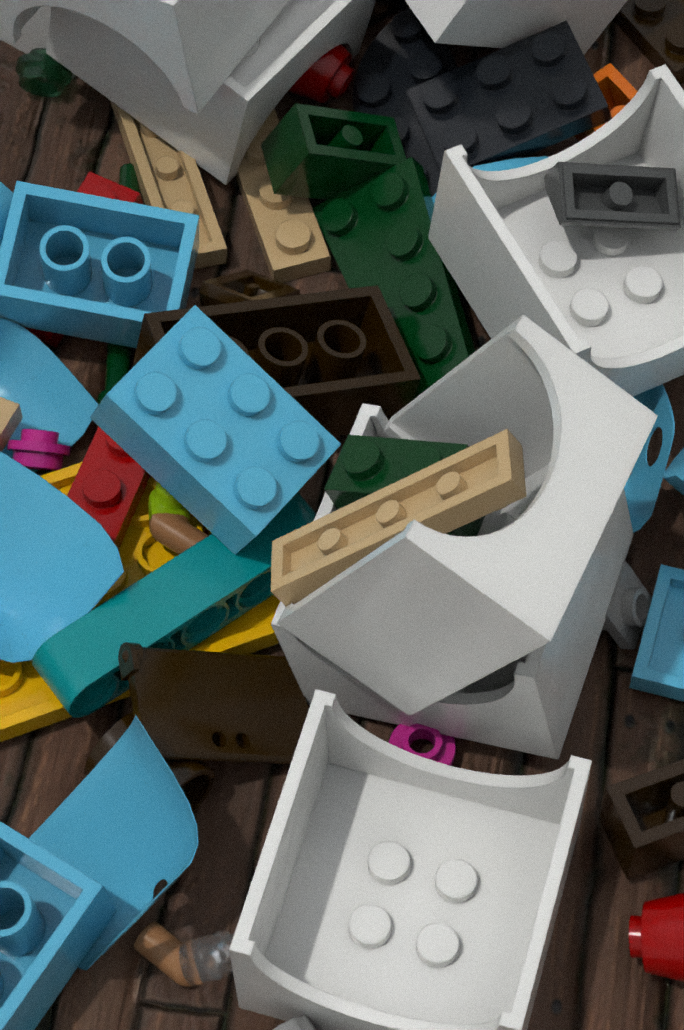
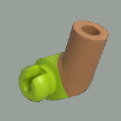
(171, 522)

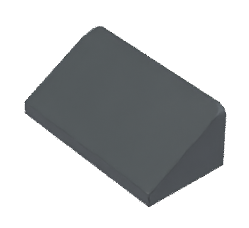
(614, 196)

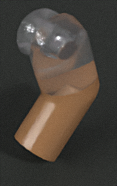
(186, 962)

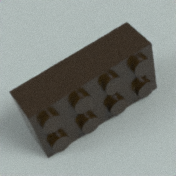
(318, 346)

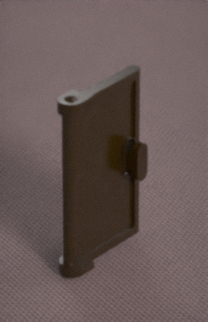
(206, 699)

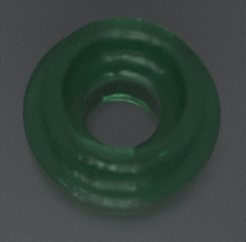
(42, 74)

